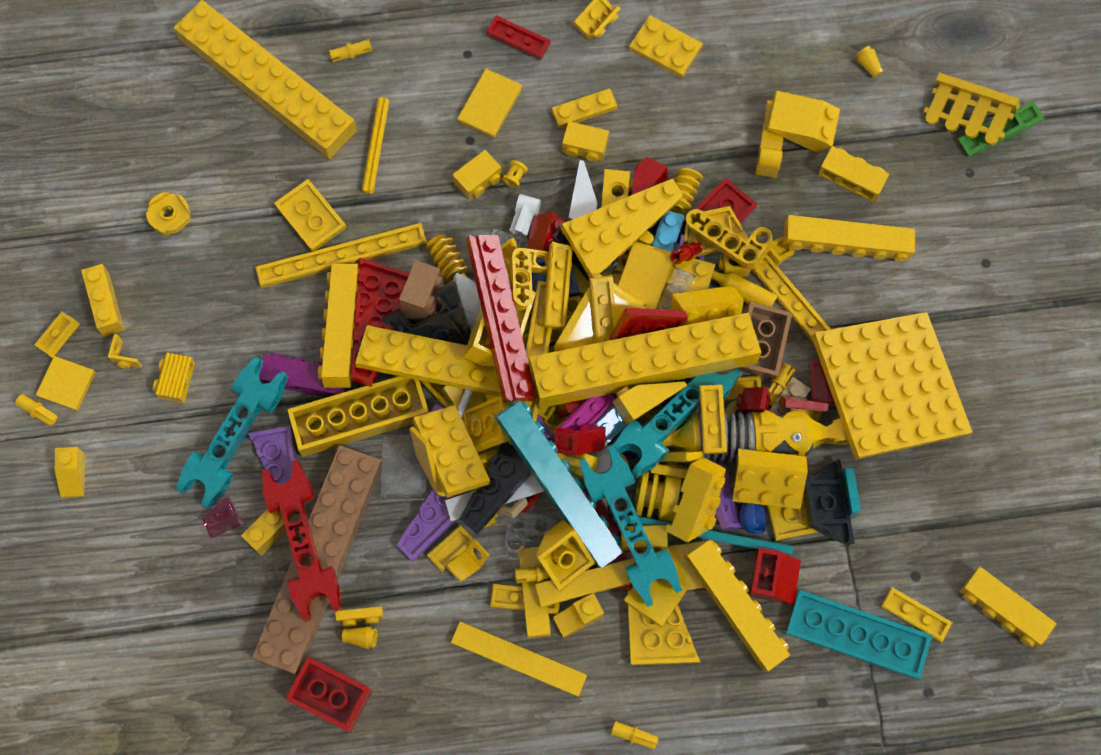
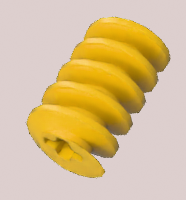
(687, 181)
(445, 258)

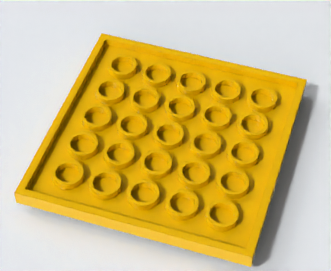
(891, 385)

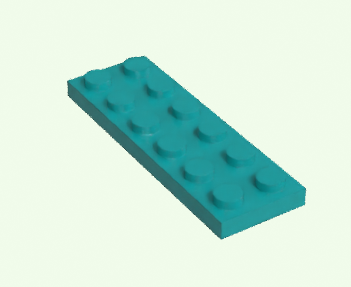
(859, 634)

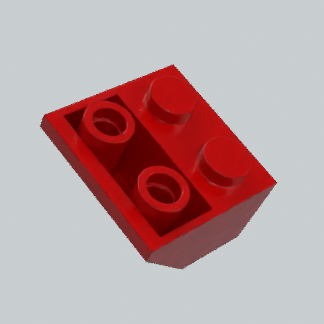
(542, 231)
(774, 576)

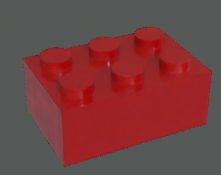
(329, 695)

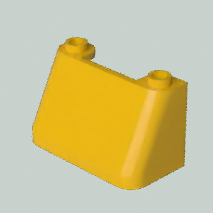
(580, 327)

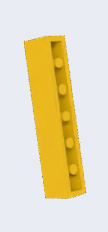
(848, 238)
(339, 326)
(737, 606)

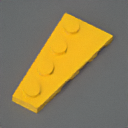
(702, 269)

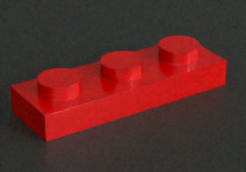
(518, 37)

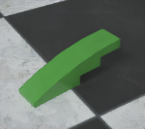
(1024, 119)

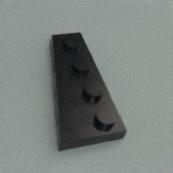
(506, 476)

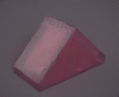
(222, 518)

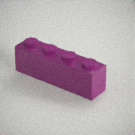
(302, 375)

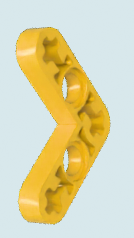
(526, 268)

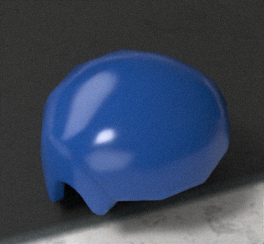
(752, 518)

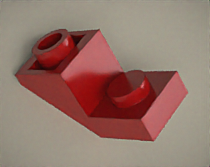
(584, 441)

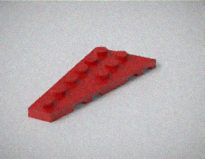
(376, 296)

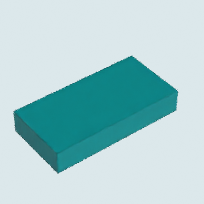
(851, 491)

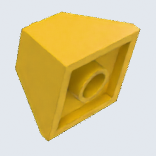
(563, 554)

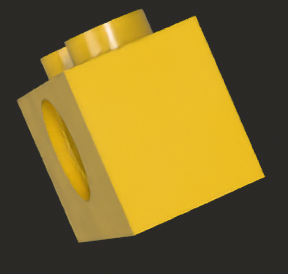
(615, 182)

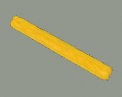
(375, 145)

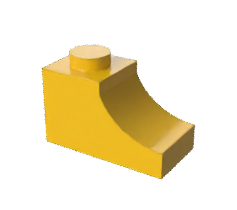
(579, 615)

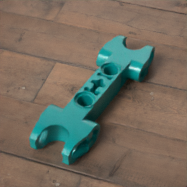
(648, 440)
(212, 469)
(648, 564)

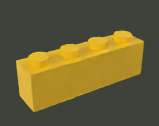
(1007, 607)

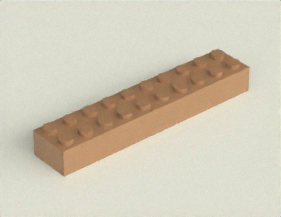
(334, 528)

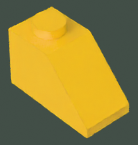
(70, 471)

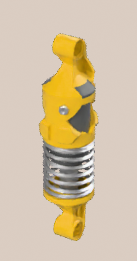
(761, 431)

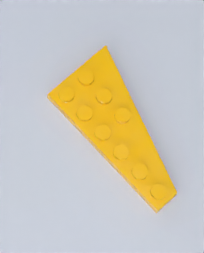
(658, 644)

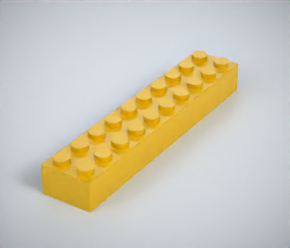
(266, 79)
(644, 360)

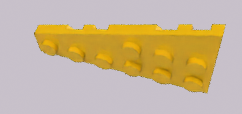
(611, 230)

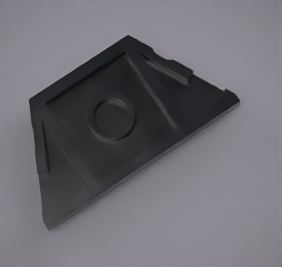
(828, 504)

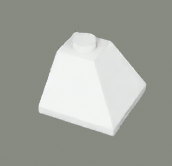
(469, 298)

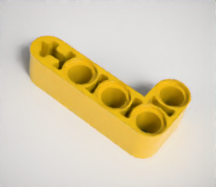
(770, 149)
(726, 236)

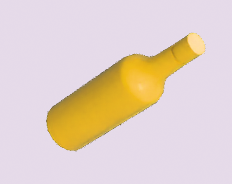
(749, 291)

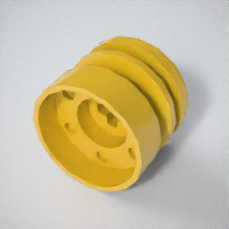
(658, 496)

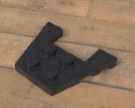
(445, 325)

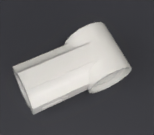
(525, 210)

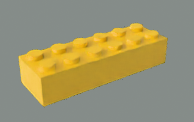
(357, 414)

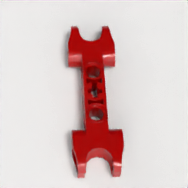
(312, 579)

